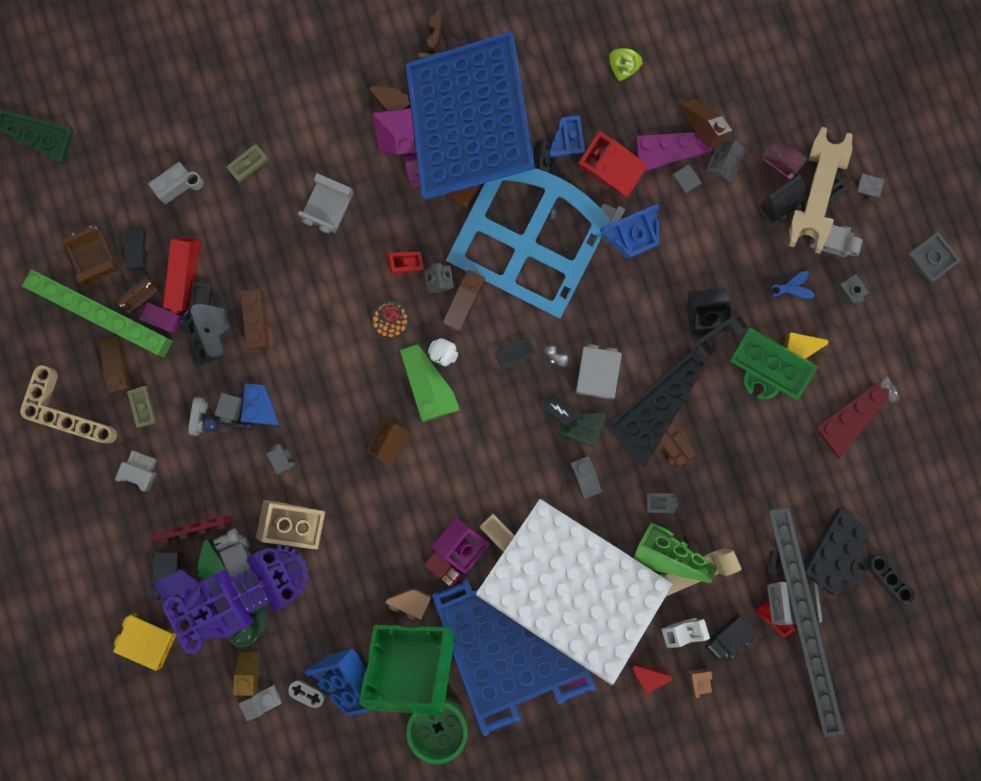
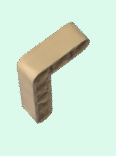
(60, 417)
(723, 559)

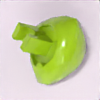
(624, 62)

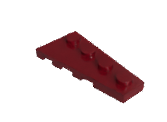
(850, 420)
(184, 532)

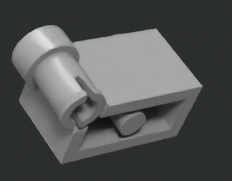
(234, 551)

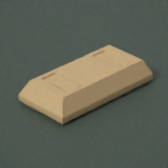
(497, 532)

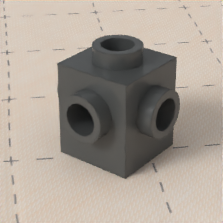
(438, 278)

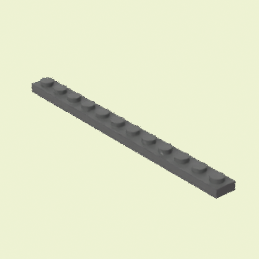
(806, 621)

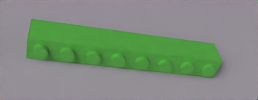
(97, 313)

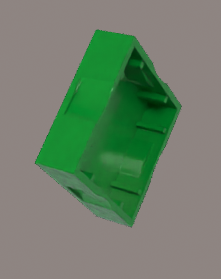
(407, 669)

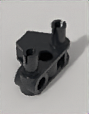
(204, 327)

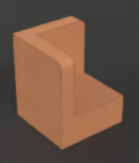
(700, 681)

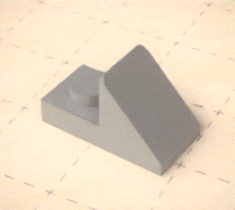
(260, 703)

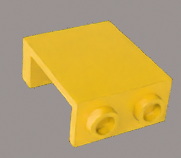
(144, 642)

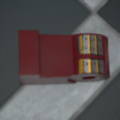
(442, 569)

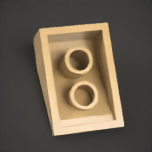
(290, 525)

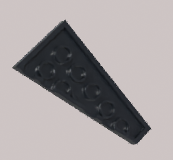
(650, 415)

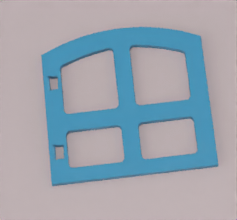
(525, 244)

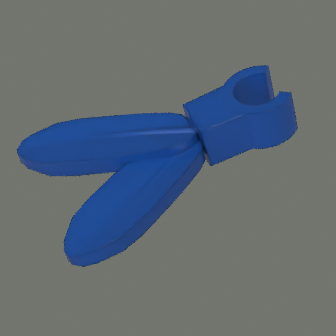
(793, 288)

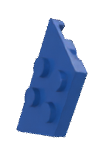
(635, 232)

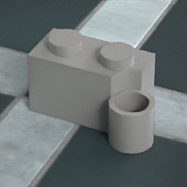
(174, 182)
(841, 242)

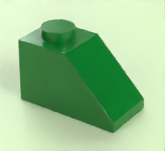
(210, 560)

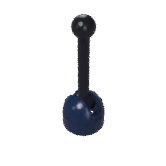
(211, 424)

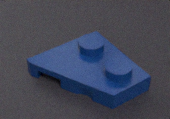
(568, 138)
(257, 406)

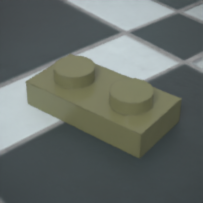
(247, 163)
(142, 407)

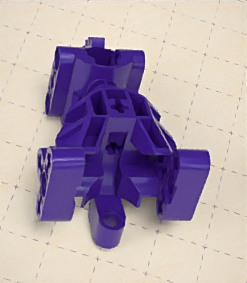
(229, 596)

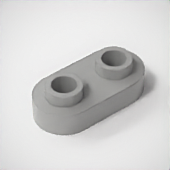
(196, 422)

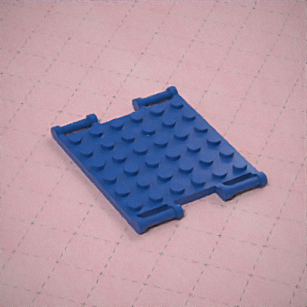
(503, 659)

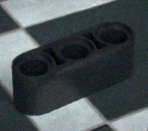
(897, 583)

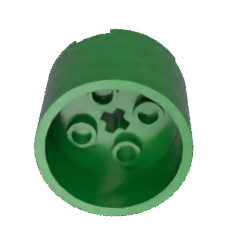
(443, 744)

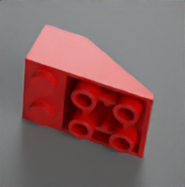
(612, 164)

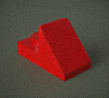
(405, 262)

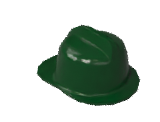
(250, 633)

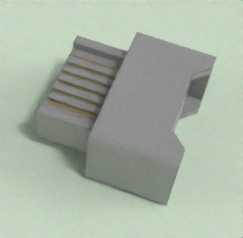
(138, 470)

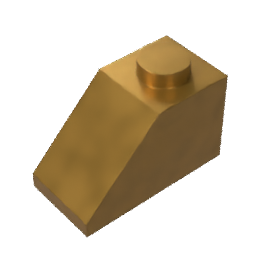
(246, 674)

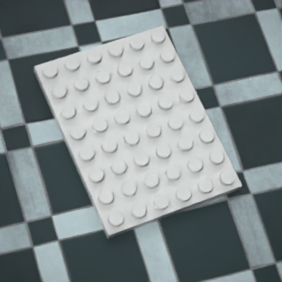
(575, 591)

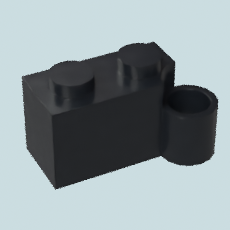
(730, 638)

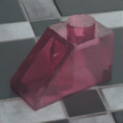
(784, 159)

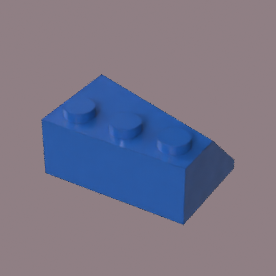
(343, 678)

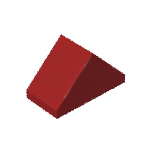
(650, 678)

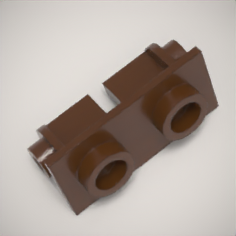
(137, 295)

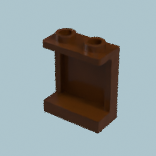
(90, 254)

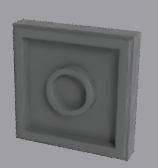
(933, 257)

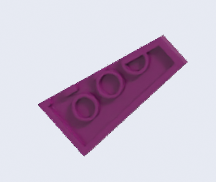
(669, 148)

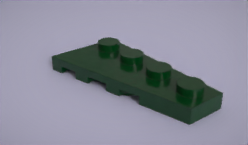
(38, 134)

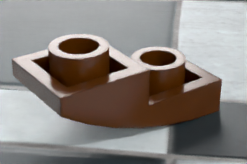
(435, 28)

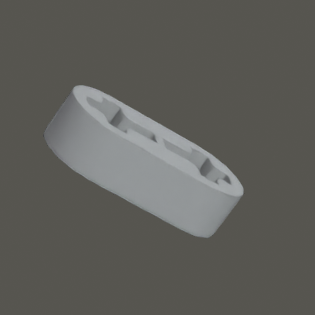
(309, 689)

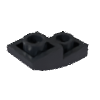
(135, 249)

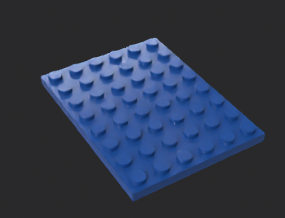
(469, 116)

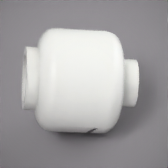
(443, 352)

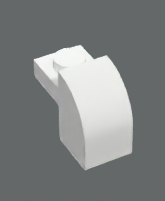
(685, 632)

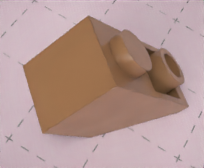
(411, 602)

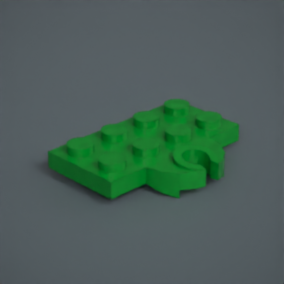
(772, 366)

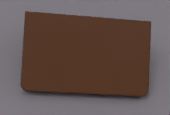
(387, 442)

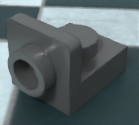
(661, 502)

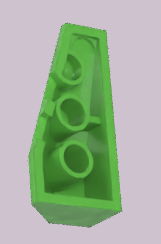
(429, 388)
(667, 555)

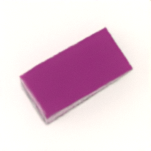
(160, 318)

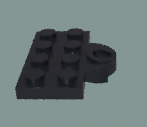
(838, 553)

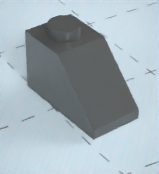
(586, 477)

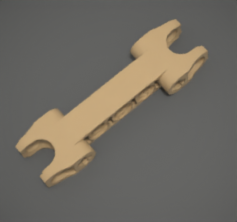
(813, 219)

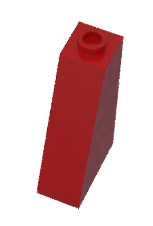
(181, 273)

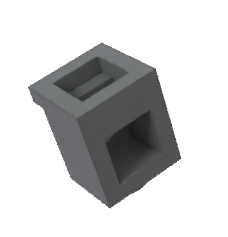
(280, 459)

